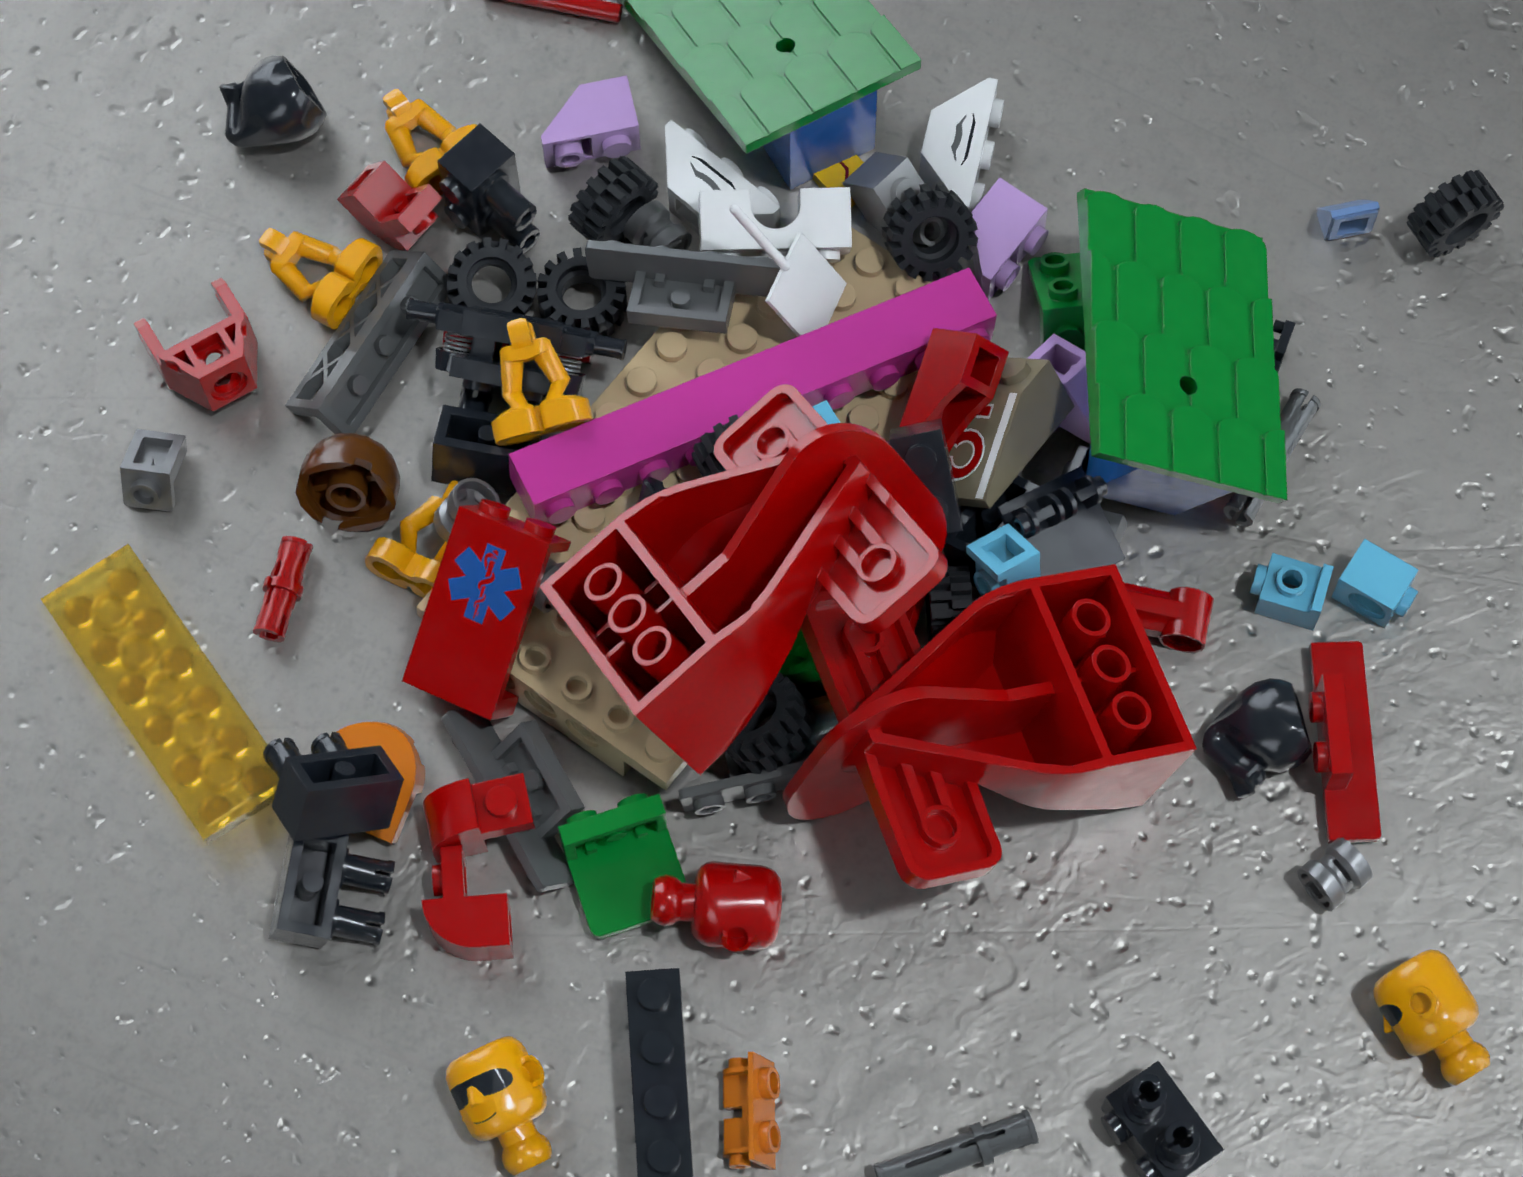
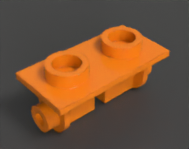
(753, 1087)

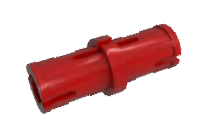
(282, 589)

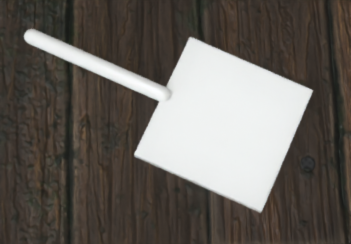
(805, 285)

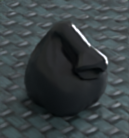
(271, 106)
(1258, 734)

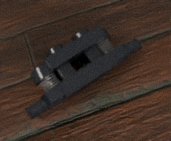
(488, 329)

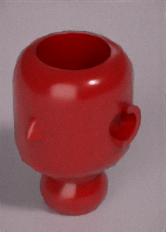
(727, 905)

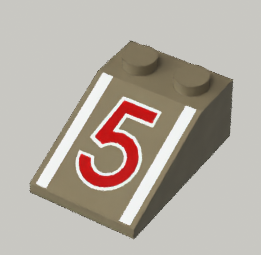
(1008, 430)

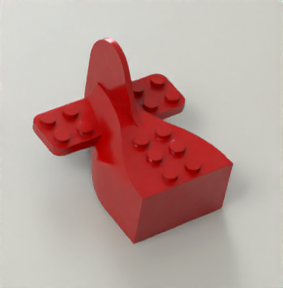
(711, 578)
(1024, 692)

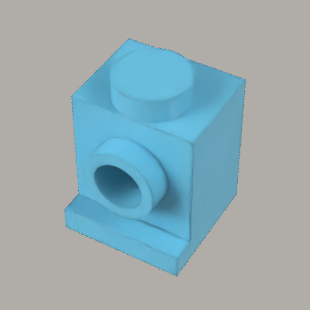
(1003, 559)
(1294, 606)

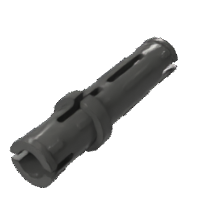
(1294, 422)
(963, 1150)

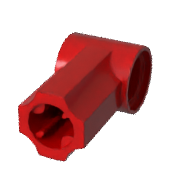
(1175, 617)

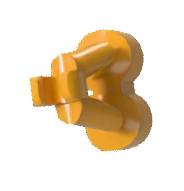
(406, 116)
(336, 290)
(556, 412)
(399, 561)

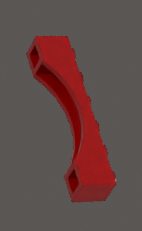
(955, 386)

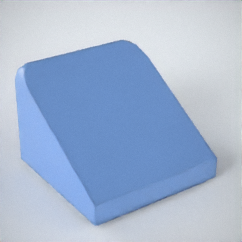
(1347, 218)

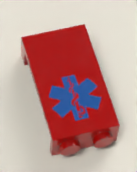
(481, 608)

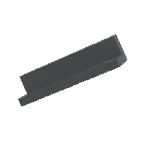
(372, 342)

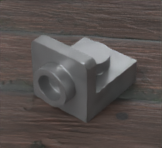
(151, 469)

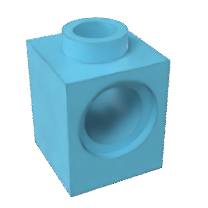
(1376, 584)

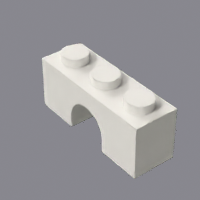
(821, 217)

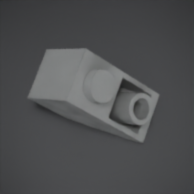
(879, 183)

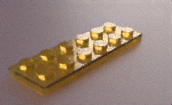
(165, 692)

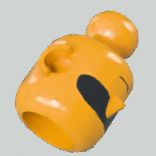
(1431, 1011)
(499, 1097)

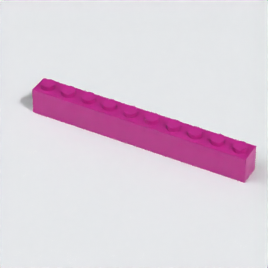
(659, 432)

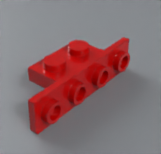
(1344, 741)

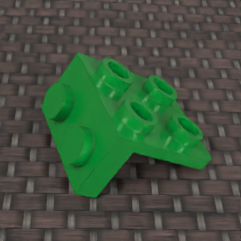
(1059, 296)
(616, 861)

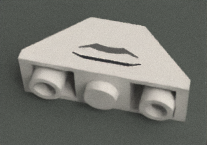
(958, 142)
(696, 168)

